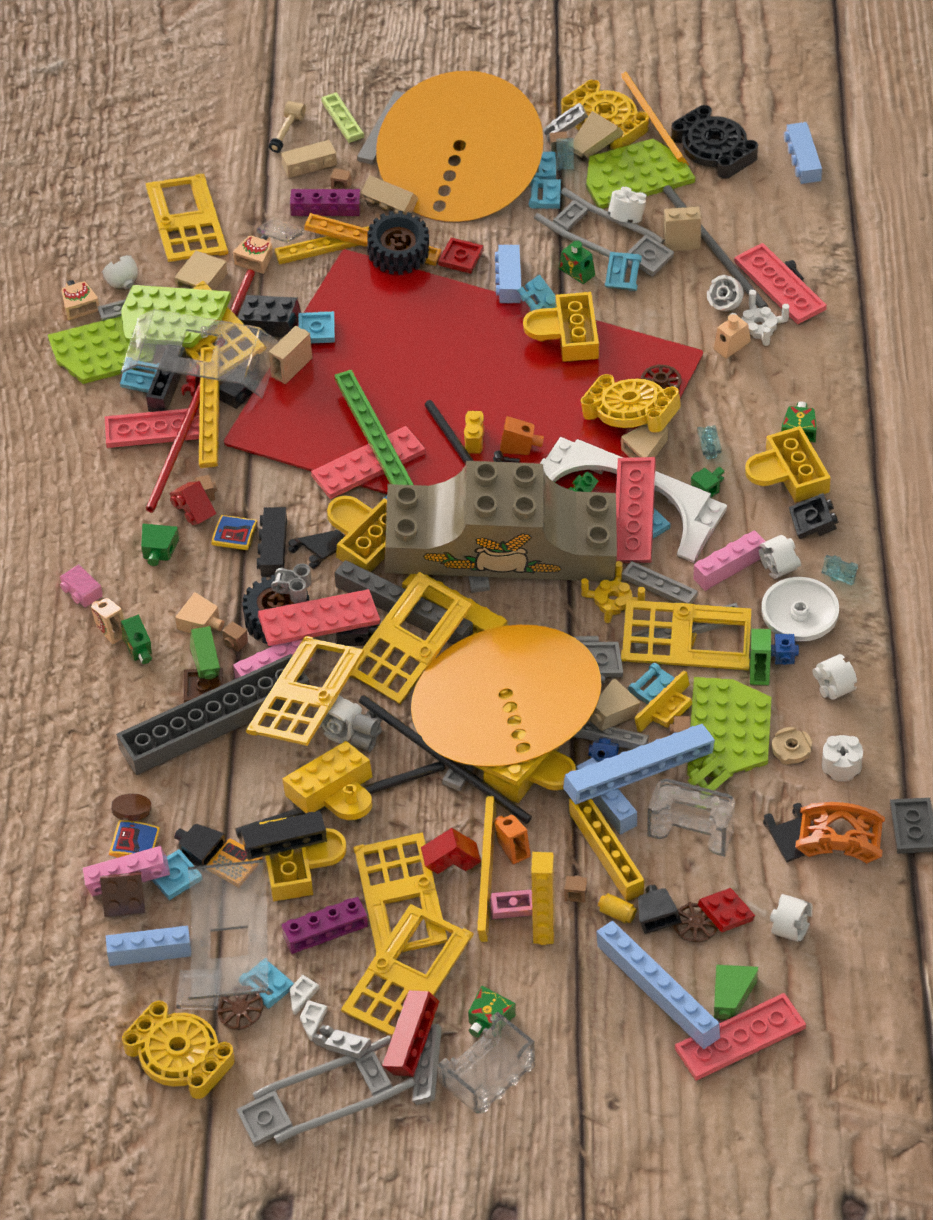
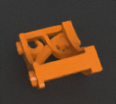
(859, 817)

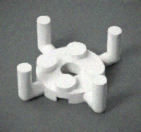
(764, 316)

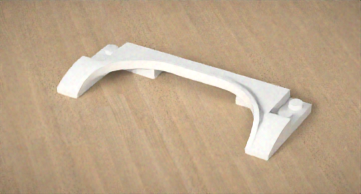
(696, 508)

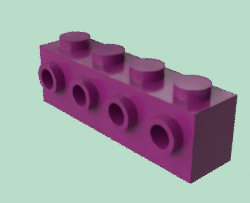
(325, 202)
(324, 925)

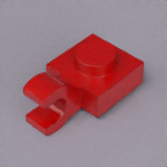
(192, 383)

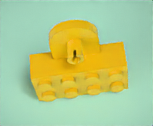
(570, 322)
(789, 460)
(363, 530)
(548, 774)
(332, 782)
(290, 870)

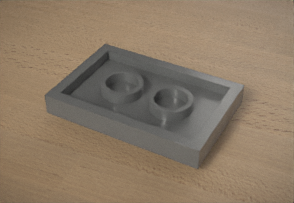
(912, 824)

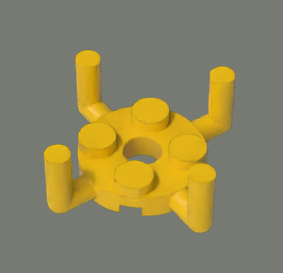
(611, 588)

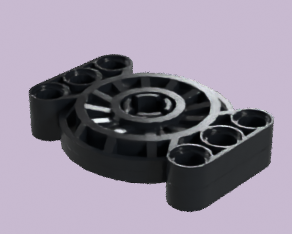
(714, 141)

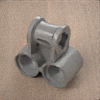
(293, 582)
(366, 729)

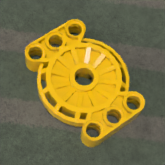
(613, 107)
(630, 403)
(180, 1067)

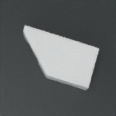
(302, 992)
(312, 1017)

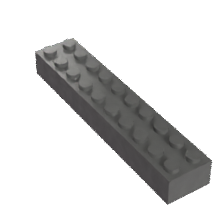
(201, 718)

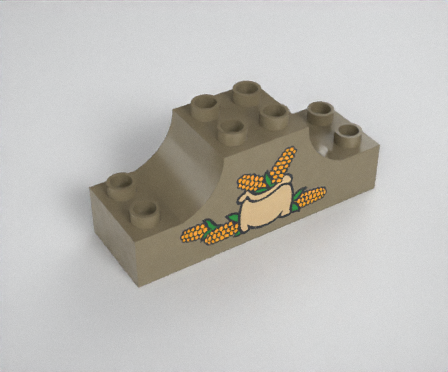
(501, 524)

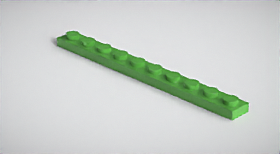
(372, 429)

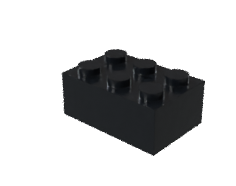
(270, 313)

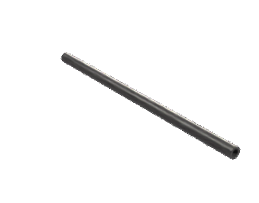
(716, 249)

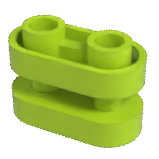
(709, 766)

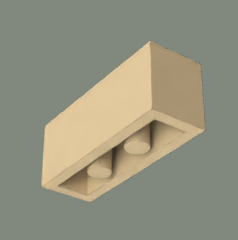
(309, 159)
(388, 196)

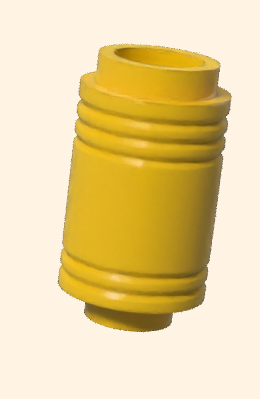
(617, 908)

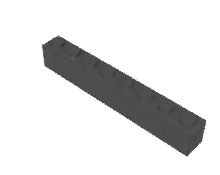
(386, 594)

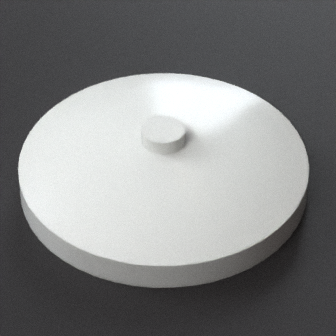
(800, 608)

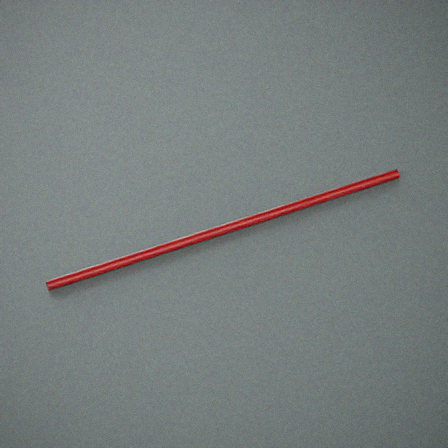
(192, 409)

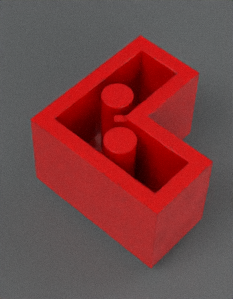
(194, 502)
(450, 849)

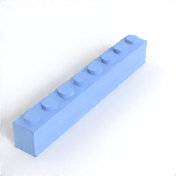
(638, 763)
(658, 984)

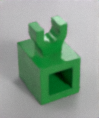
(708, 481)

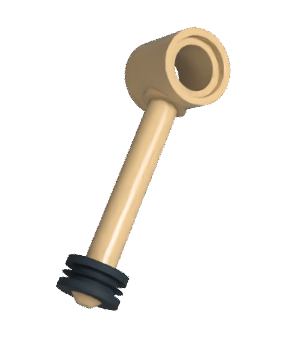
(292, 112)

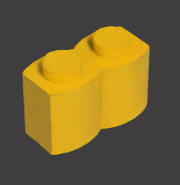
(474, 431)

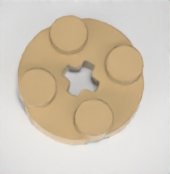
(791, 755)

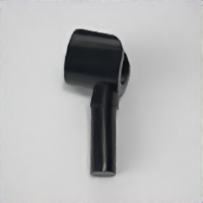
(792, 266)
(500, 458)

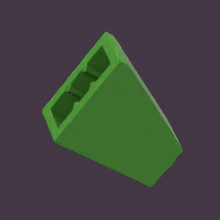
(204, 653)
(760, 656)
(732, 989)

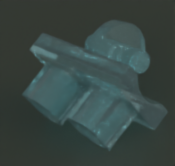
(565, 153)
(709, 441)
(839, 569)

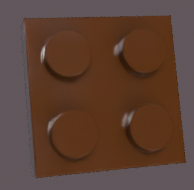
(122, 894)

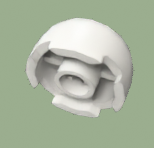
(121, 273)
(725, 293)

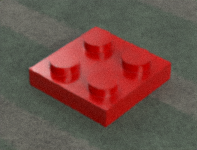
(460, 255)
(726, 910)

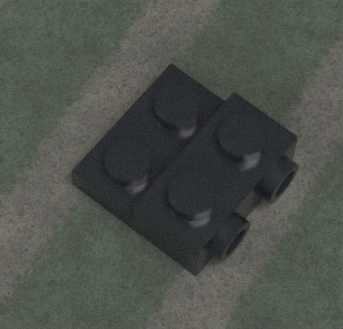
(814, 516)

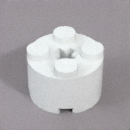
(627, 205)
(779, 556)
(835, 677)
(340, 720)
(842, 757)
(791, 918)

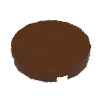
(131, 806)

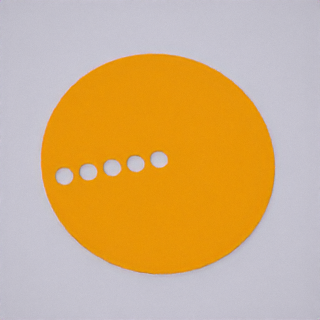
(469, 106)
(460, 705)

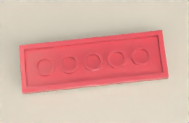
(780, 283)
(148, 428)
(363, 465)
(635, 509)
(318, 617)
(742, 1036)

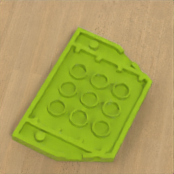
(639, 166)
(192, 302)
(91, 350)
(736, 720)

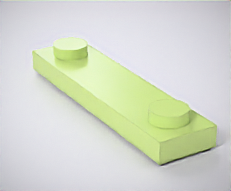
(342, 117)

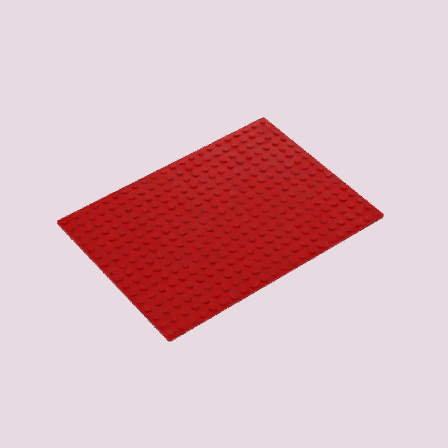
(446, 344)

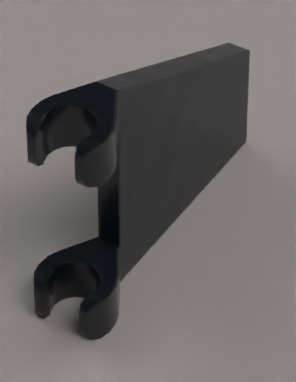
(321, 545)
(786, 834)

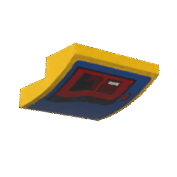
(234, 532)
(133, 838)

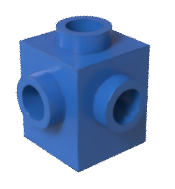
(784, 649)
(604, 744)

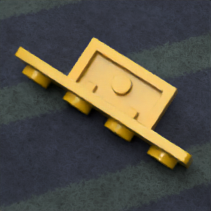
(666, 704)

